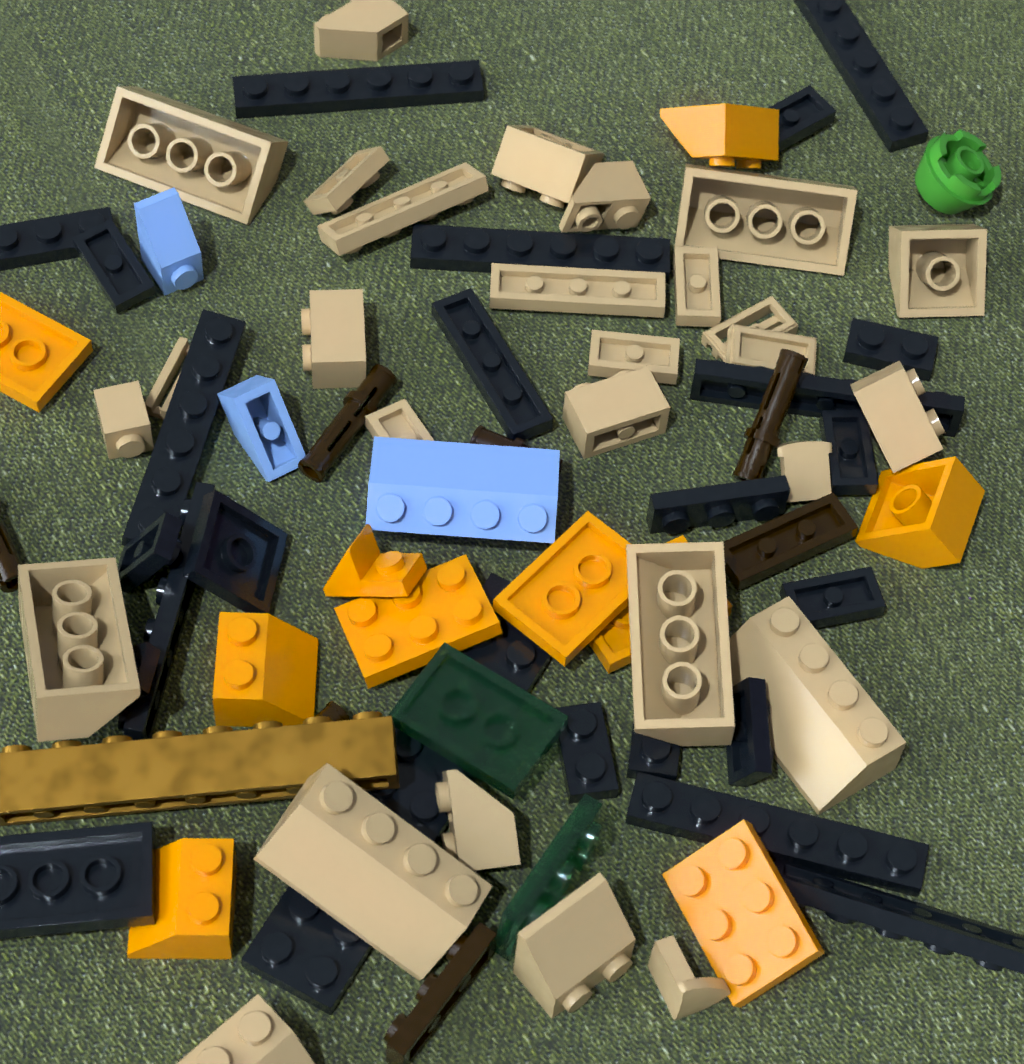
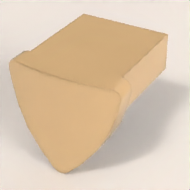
(806, 469)
(677, 983)

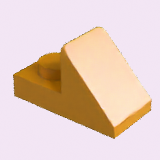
(374, 574)

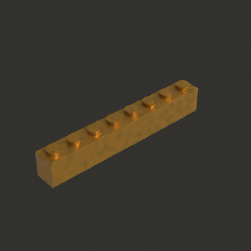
(192, 769)

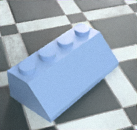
(463, 489)

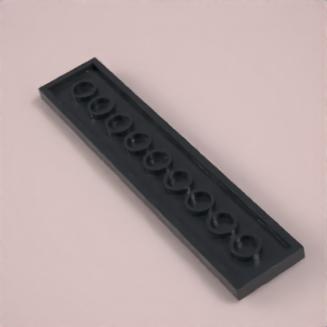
(302, 944)

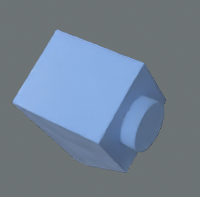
(168, 242)
(263, 426)

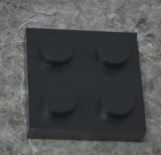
(235, 554)

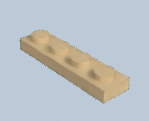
(403, 208)
(577, 290)

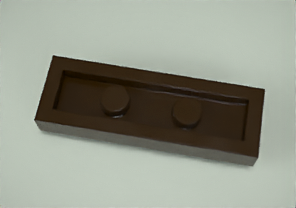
(787, 540)
(439, 995)

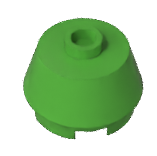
(956, 173)

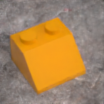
(726, 133)
(922, 513)
(263, 671)
(191, 902)

